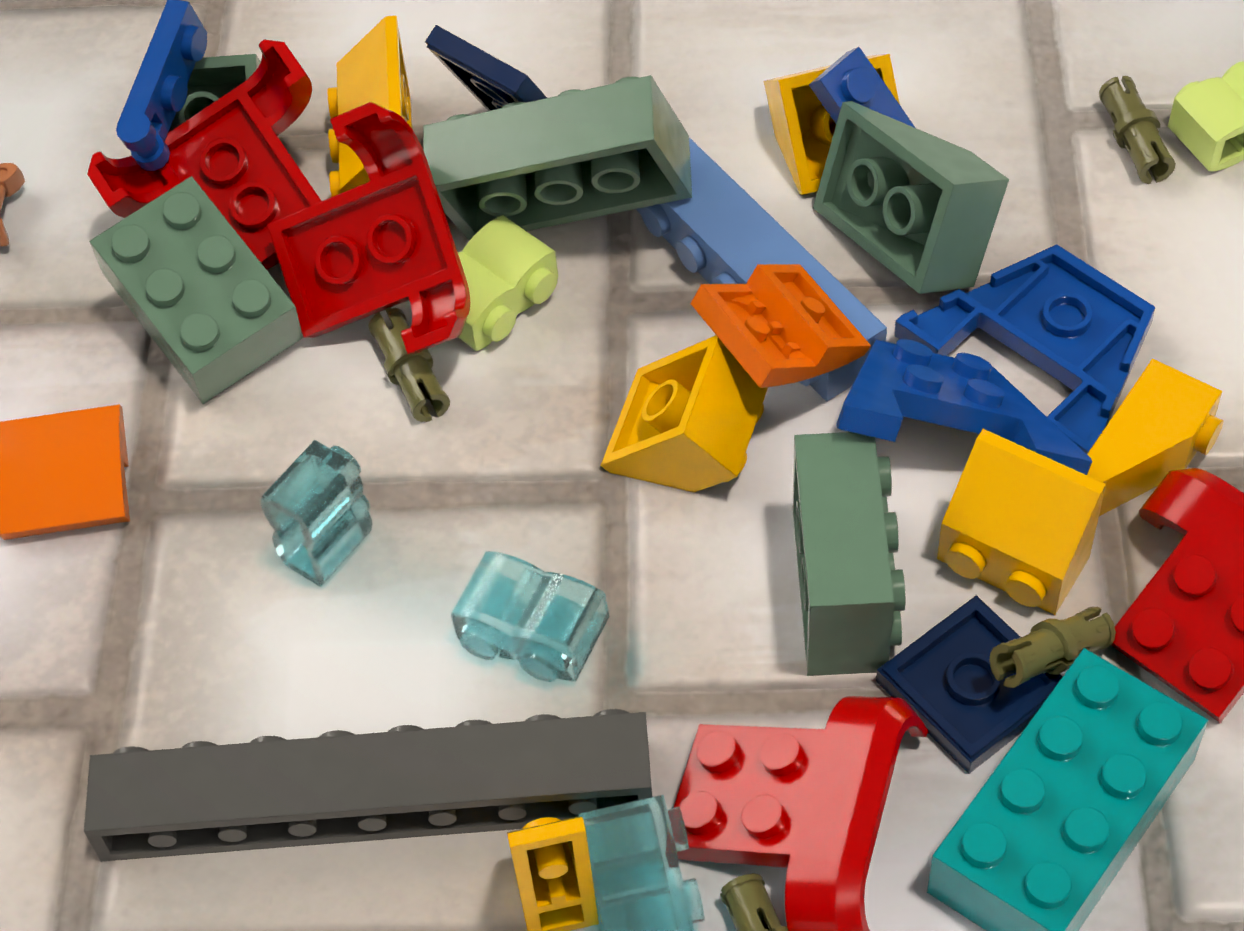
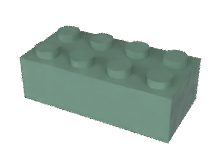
(561, 157)

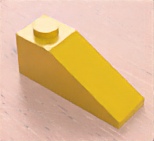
(1154, 432)
(554, 874)

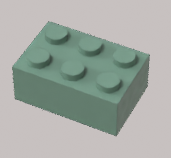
(197, 289)
(846, 553)

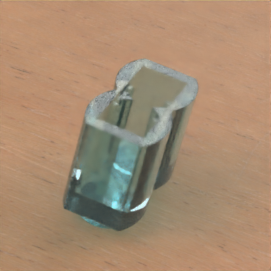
(318, 511)
(530, 617)
(639, 869)

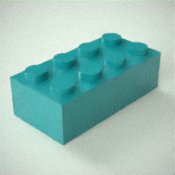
(1067, 802)

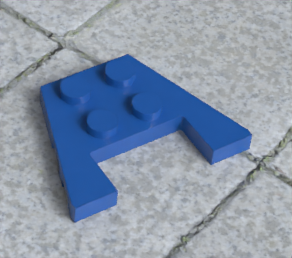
(1059, 319)
(949, 392)

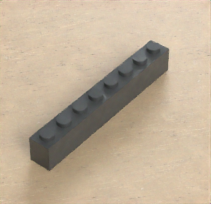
(362, 785)

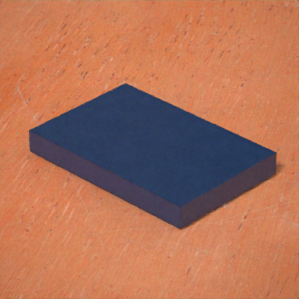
(482, 74)

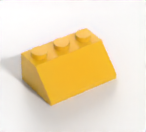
(367, 73)

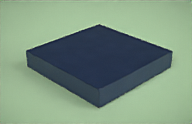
(954, 690)

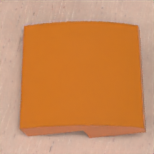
(780, 325)
(63, 472)

